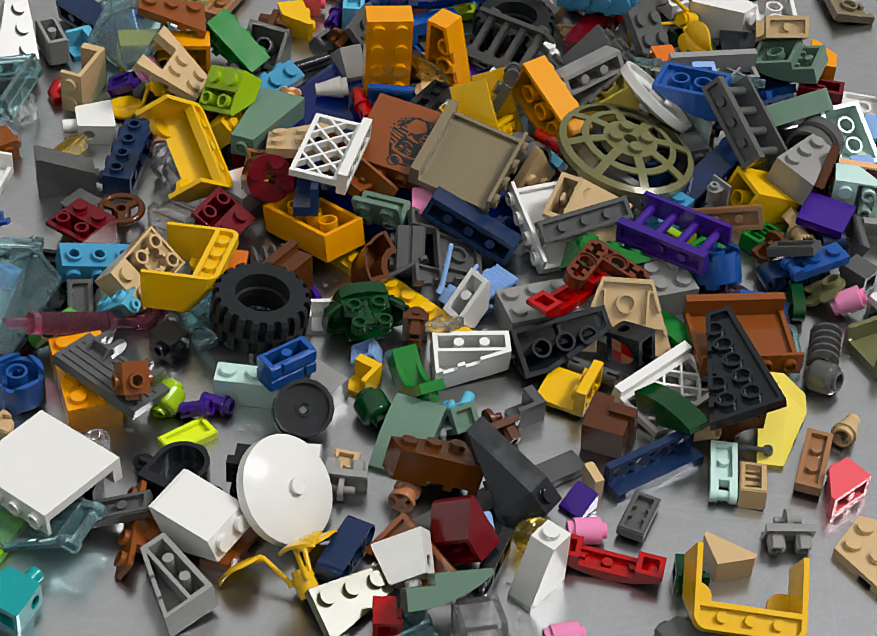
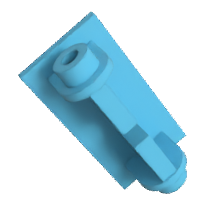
(121, 303)

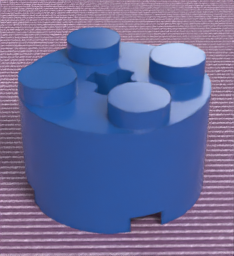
(722, 268)
(21, 383)

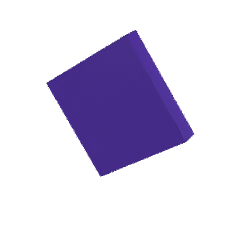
(825, 215)

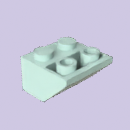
(855, 187)

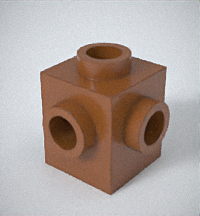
(131, 379)

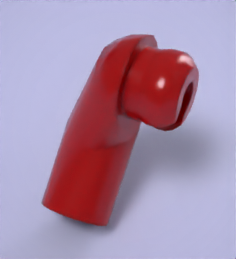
(54, 92)
(548, 140)

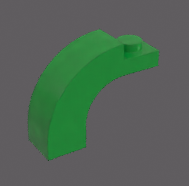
(410, 376)

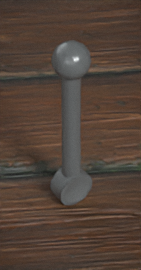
(422, 260)
(767, 449)

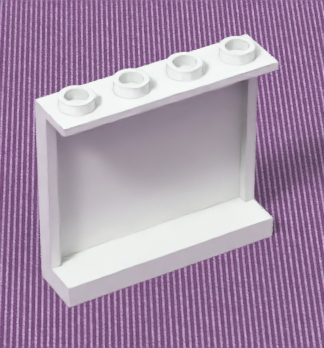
(527, 208)
(49, 468)

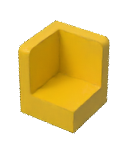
(366, 374)

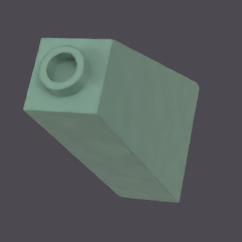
(797, 109)
(268, 112)

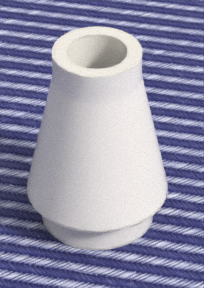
(334, 87)

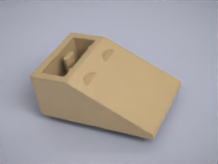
(576, 193)
(146, 252)

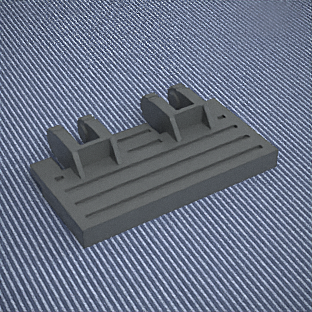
(91, 364)

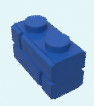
(286, 363)

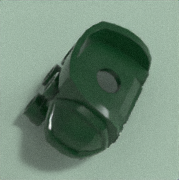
(361, 308)

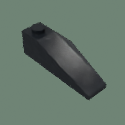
(550, 343)
(513, 480)

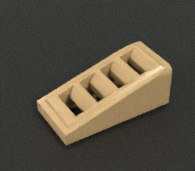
(752, 488)

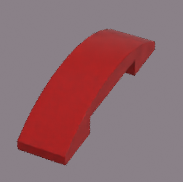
(565, 298)
(615, 566)

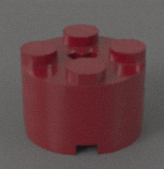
(280, 182)

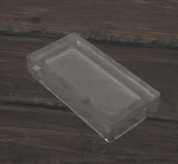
(444, 324)

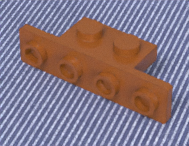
(366, 178)
(133, 536)

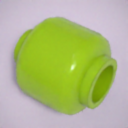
(170, 402)

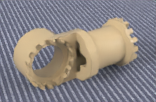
(795, 231)

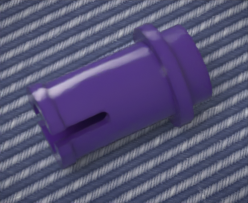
(334, 17)
(224, 405)
(203, 407)

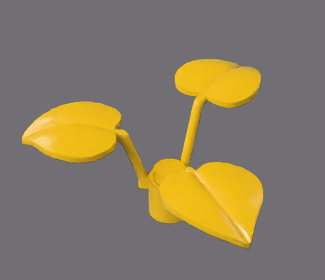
(696, 33)
(126, 106)
(302, 578)

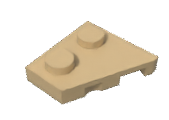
(534, 170)

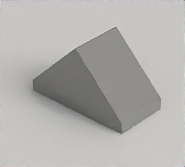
(349, 61)

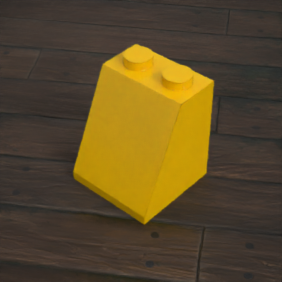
(752, 187)

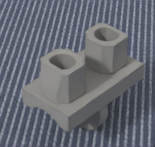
(347, 480)
(788, 530)

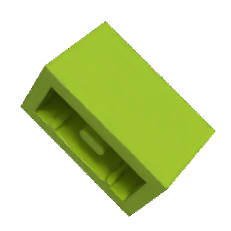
(228, 90)

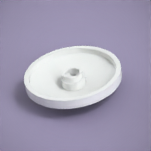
(651, 101)
(283, 489)

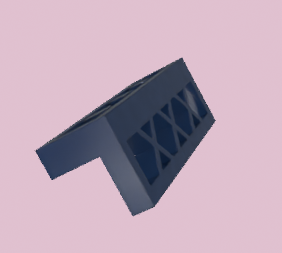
(307, 196)
(652, 467)

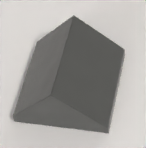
(274, 39)

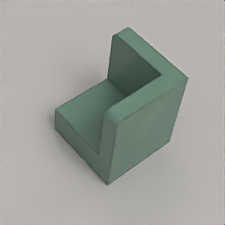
(461, 417)

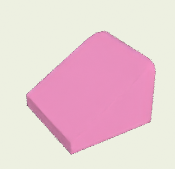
(420, 198)

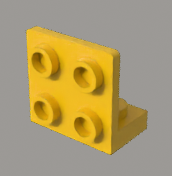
(572, 390)

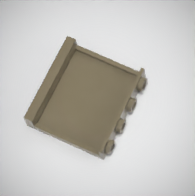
(467, 159)

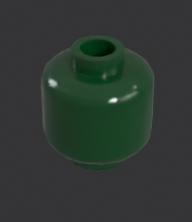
(371, 406)

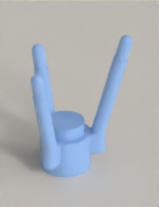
(446, 293)

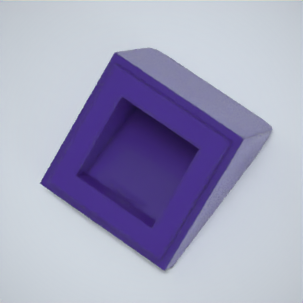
(579, 500)

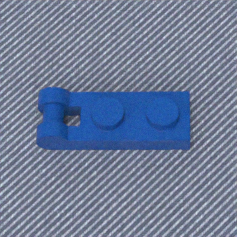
(804, 267)

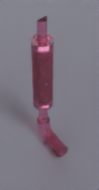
(80, 322)

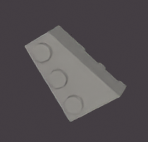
(799, 167)
(177, 583)

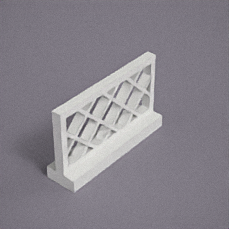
(349, 155)
(666, 365)

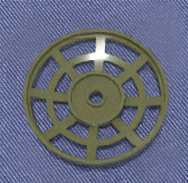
(616, 141)

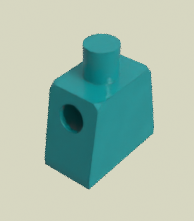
(19, 597)

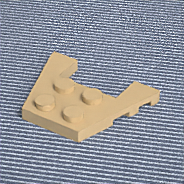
(180, 71)
(287, 141)
(633, 302)
(859, 550)

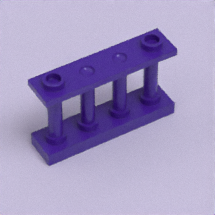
(666, 247)

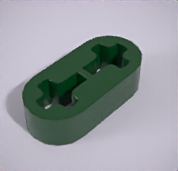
(796, 302)

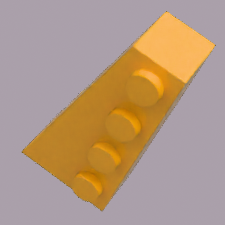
(447, 46)

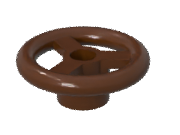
(123, 211)

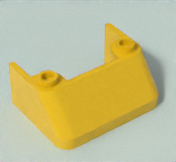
(476, 102)
(191, 146)
(208, 255)
(781, 617)

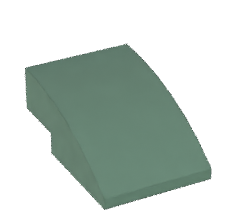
(791, 60)
(407, 417)
(442, 588)

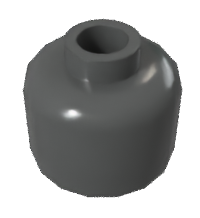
(823, 377)

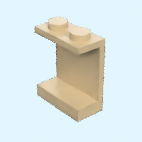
(782, 27)
(89, 83)

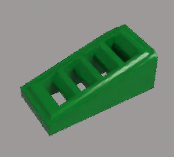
(751, 238)

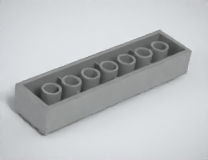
(670, 283)

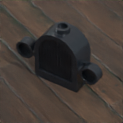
(169, 462)

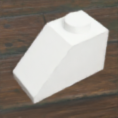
(470, 298)

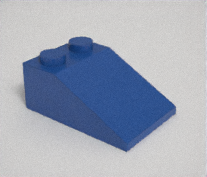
(683, 87)

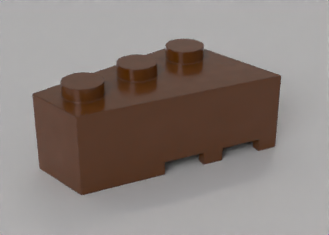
(434, 462)

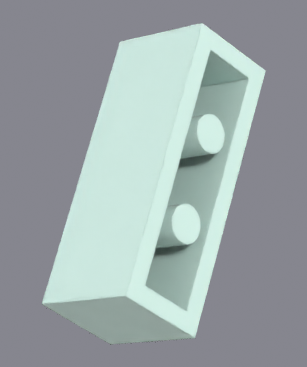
(242, 385)

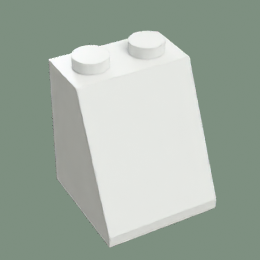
(725, 15)
(199, 516)

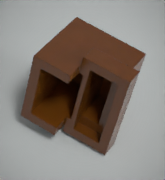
(294, 260)
(608, 426)

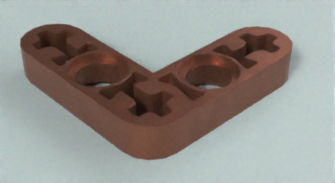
(603, 260)

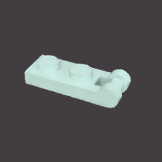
(723, 471)

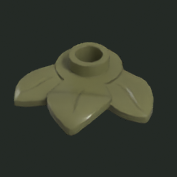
(824, 290)

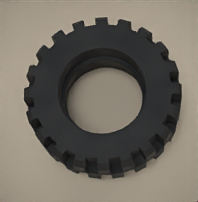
(528, 11)
(259, 286)

